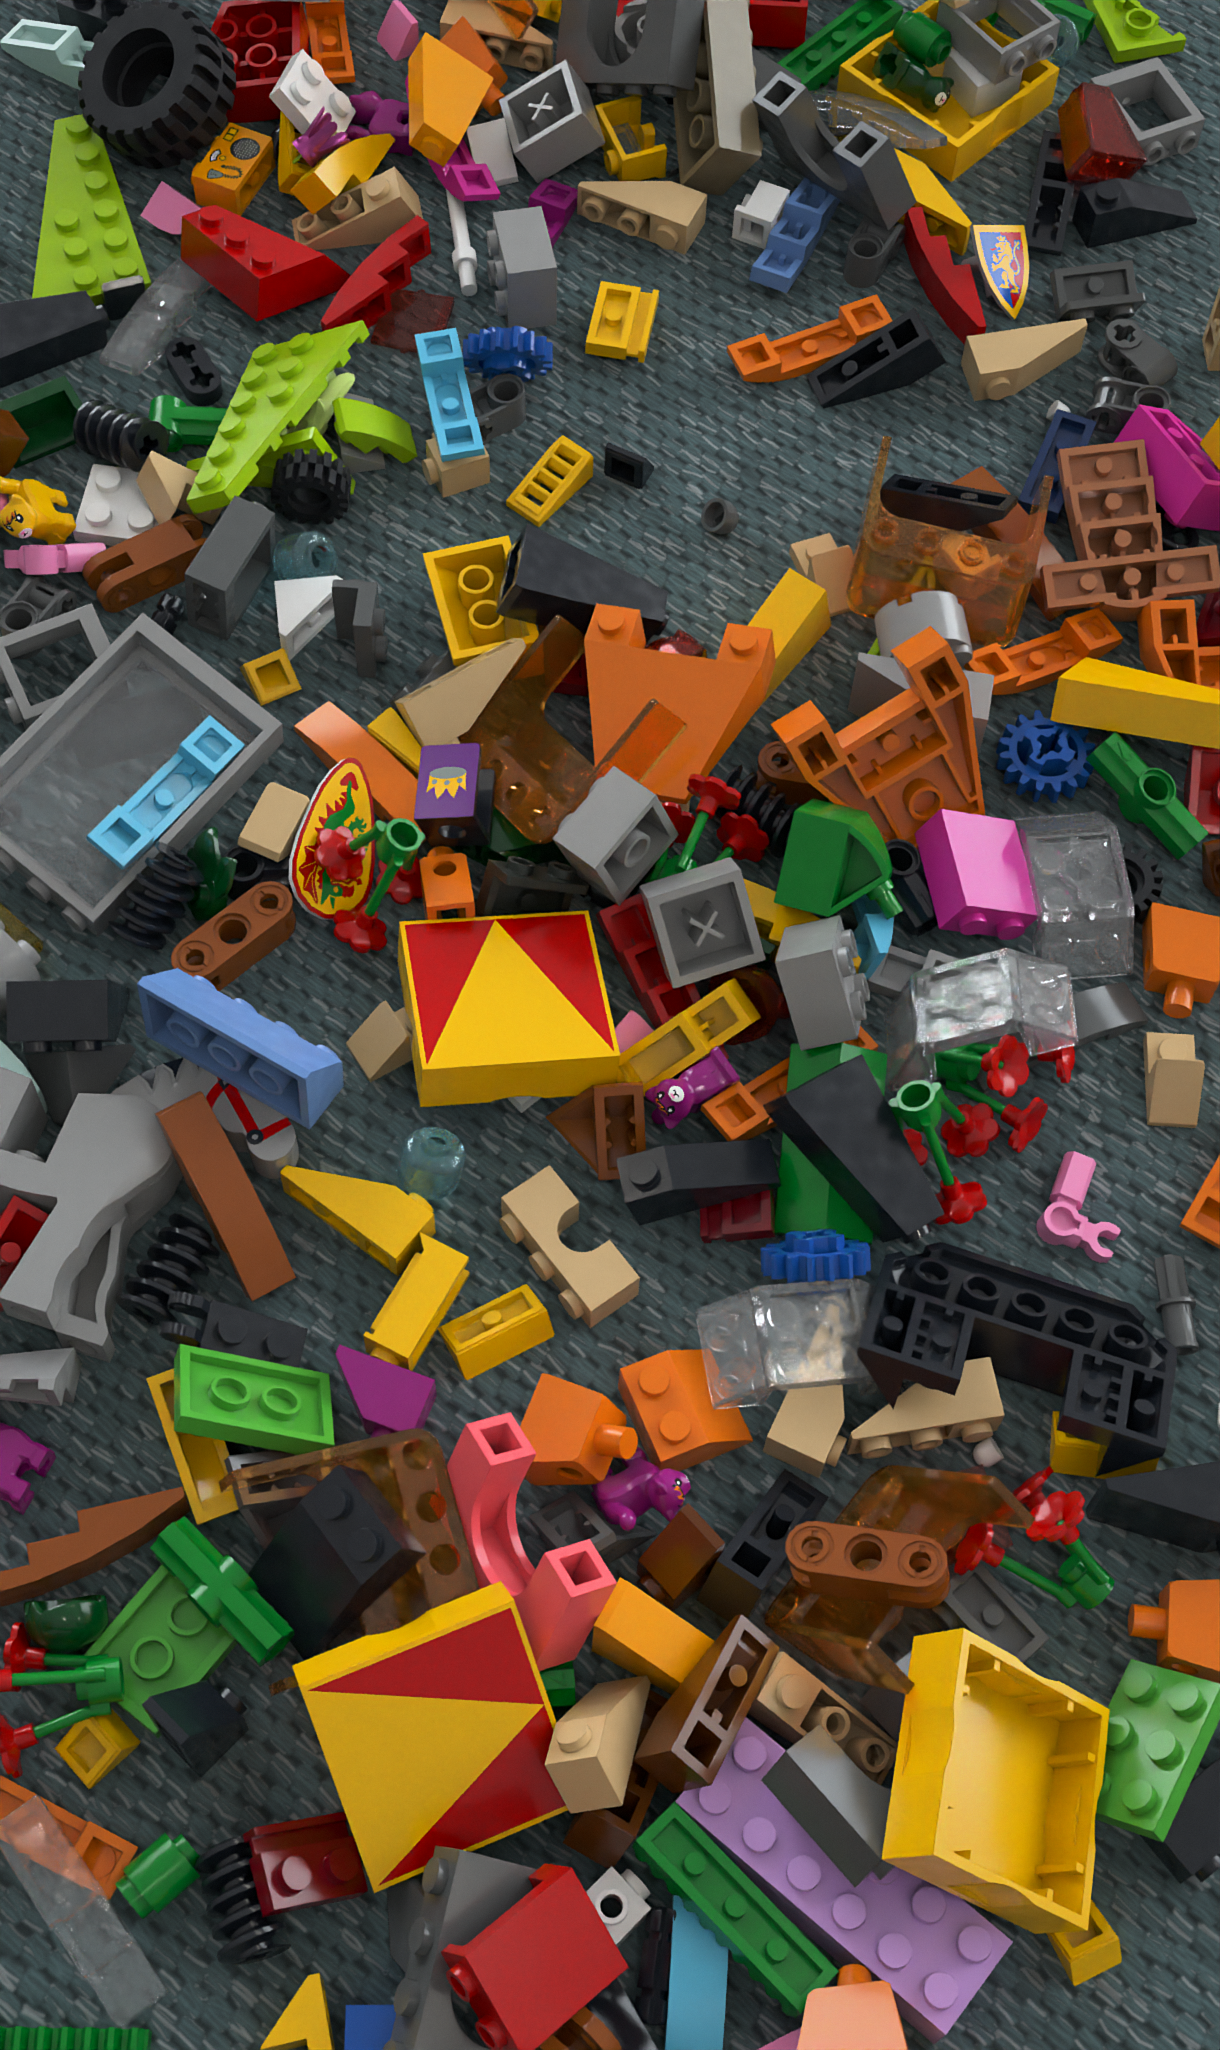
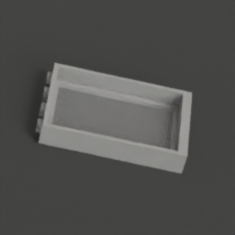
(99, 750)

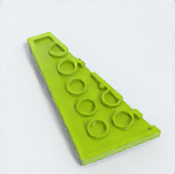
(84, 219)
(273, 392)

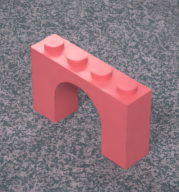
(570, 1583)

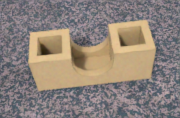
(589, 1282)

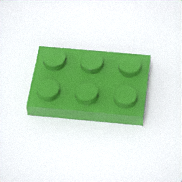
(251, 1401)
(161, 1644)
(1154, 1746)

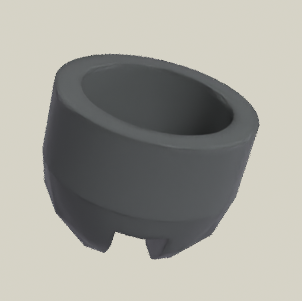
(718, 511)

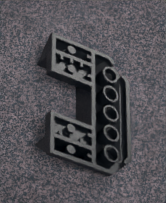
(1038, 1331)

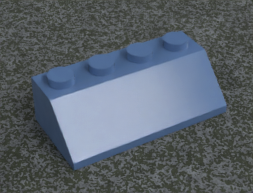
(240, 1045)

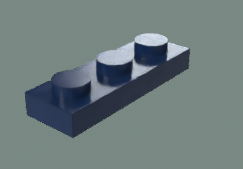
(1064, 432)

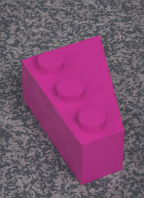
(1181, 471)

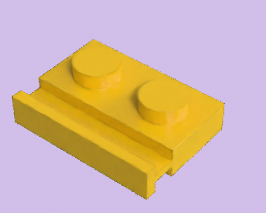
(621, 321)

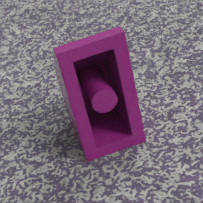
(384, 1393)

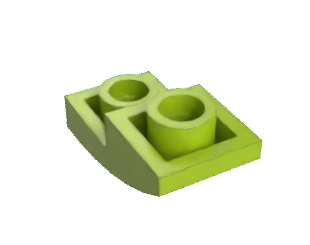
(373, 426)

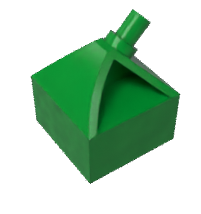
(834, 860)

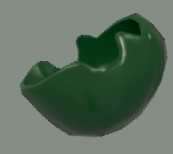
(66, 1623)

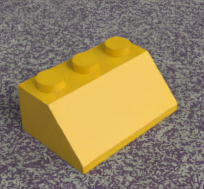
(466, 594)

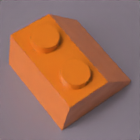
(675, 1412)

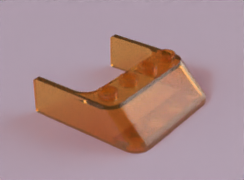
(909, 557)
(535, 767)
(417, 1484)
(900, 1499)

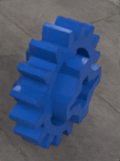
(507, 352)
(1044, 757)
(815, 1257)

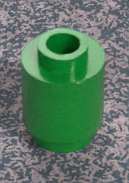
(923, 38)
(159, 1874)

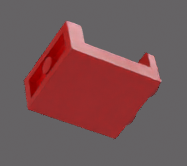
(535, 1963)

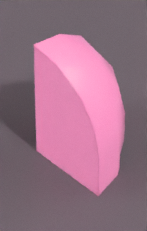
(167, 209)

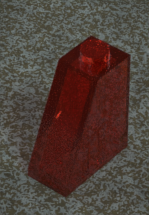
(1097, 136)

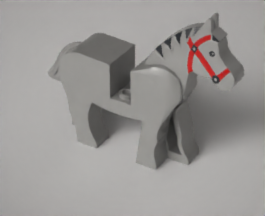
(104, 1184)

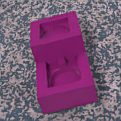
(557, 203)

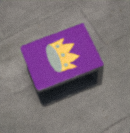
(454, 796)

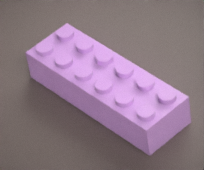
(897, 1927)

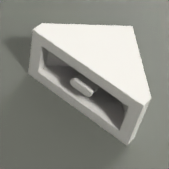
(975, 90)
(491, 146)
(303, 610)

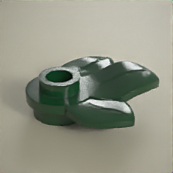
(218, 874)

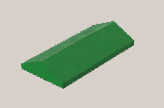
(806, 1197)

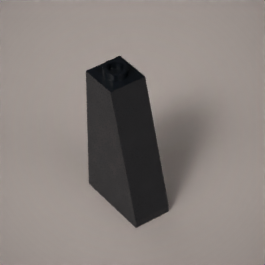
(48, 333)
(556, 578)
(859, 1149)

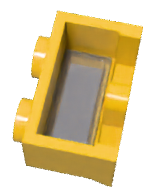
(628, 144)

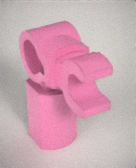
(51, 558)
(1061, 1219)

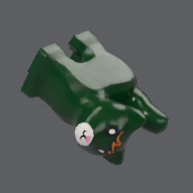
(911, 77)

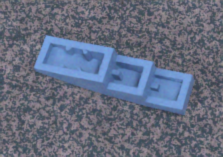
(794, 236)

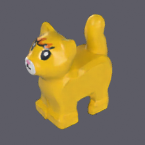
(33, 513)

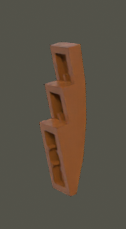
(1013, 531)
(225, 1195)
(104, 1537)

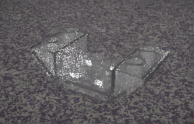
(1079, 892)
(975, 1003)
(785, 1340)

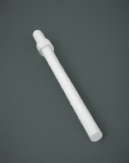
(464, 255)

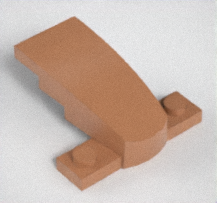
(1119, 538)

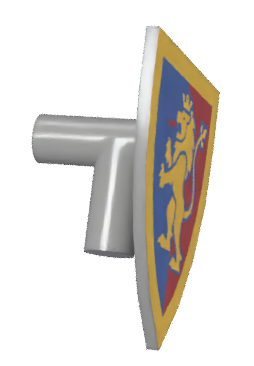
(1003, 262)

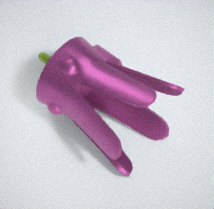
(318, 140)

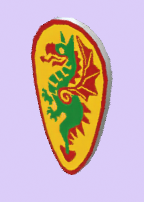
(339, 800)

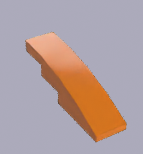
(337, 737)

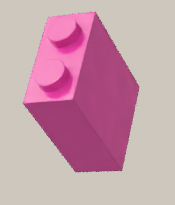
(976, 874)

